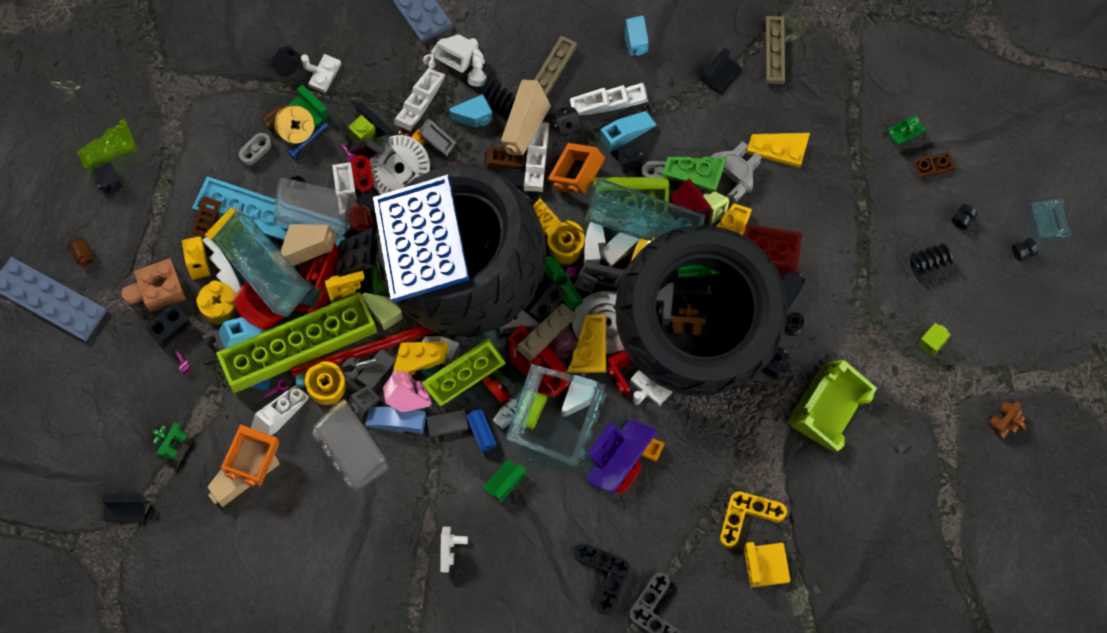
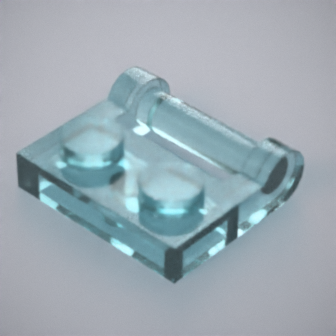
(1045, 221)

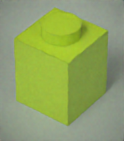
(361, 130)
(934, 339)

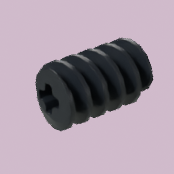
(499, 98)
(929, 258)

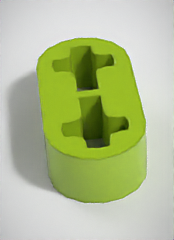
(536, 410)

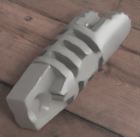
(506, 413)

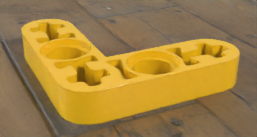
(741, 510)

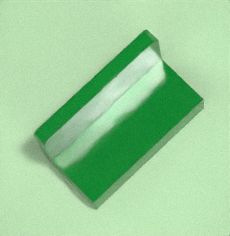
(311, 104)
(504, 480)

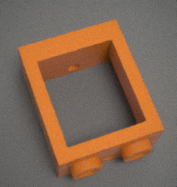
(593, 161)
(256, 437)

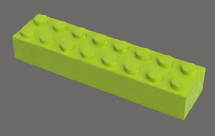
(296, 342)

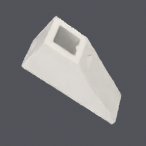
(279, 411)

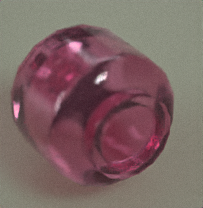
(564, 344)

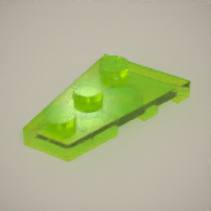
(111, 145)

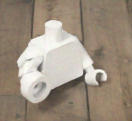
(459, 54)

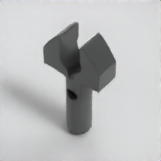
(359, 365)

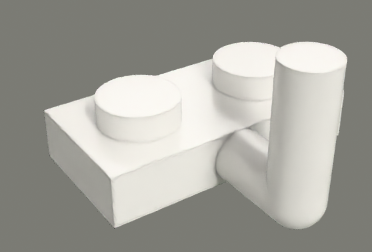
(323, 72)
(648, 388)
(448, 541)

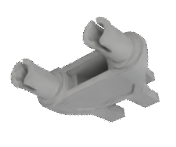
(739, 170)

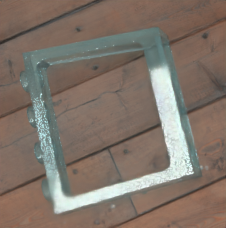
(525, 405)

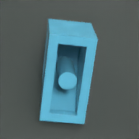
(636, 36)
(472, 112)

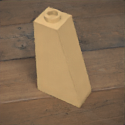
(525, 117)
(247, 461)

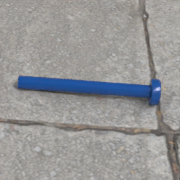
(292, 153)

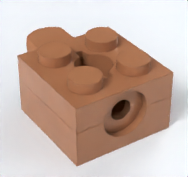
(153, 292)

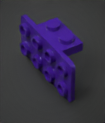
(617, 453)

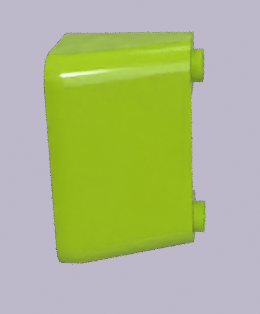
(831, 403)

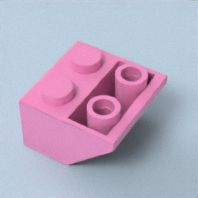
(405, 393)

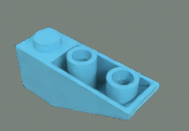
(625, 130)
(237, 331)

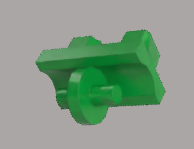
(906, 130)
(174, 433)

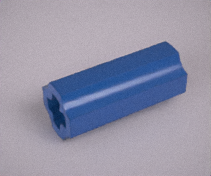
(481, 430)

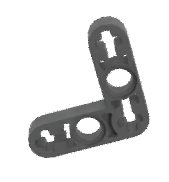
(647, 609)

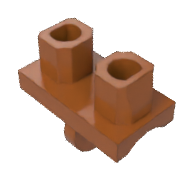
(696, 323)
(1012, 421)

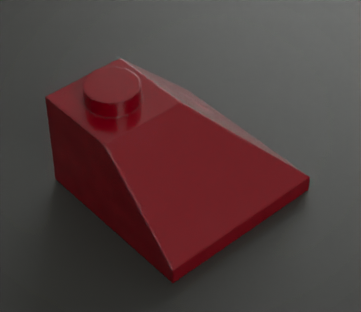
(691, 198)

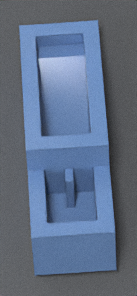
(393, 420)

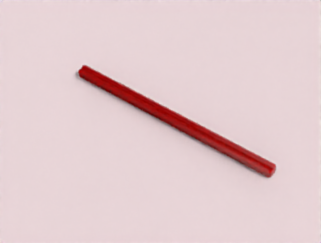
(366, 349)

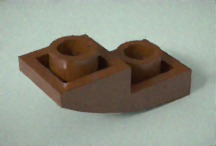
(935, 165)

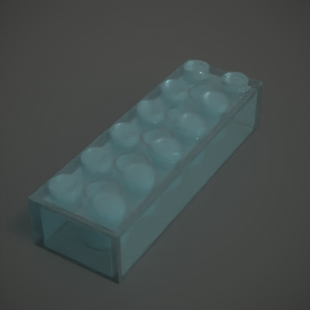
(636, 212)
(261, 264)

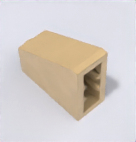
(307, 242)

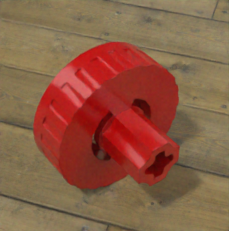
(254, 311)

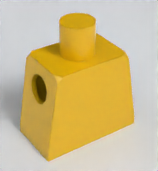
(195, 253)

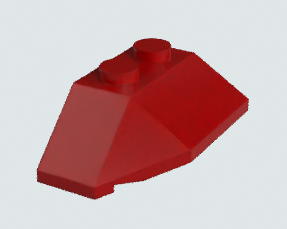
(317, 272)
(546, 358)

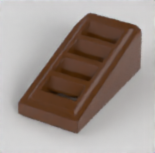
(503, 164)
(196, 230)

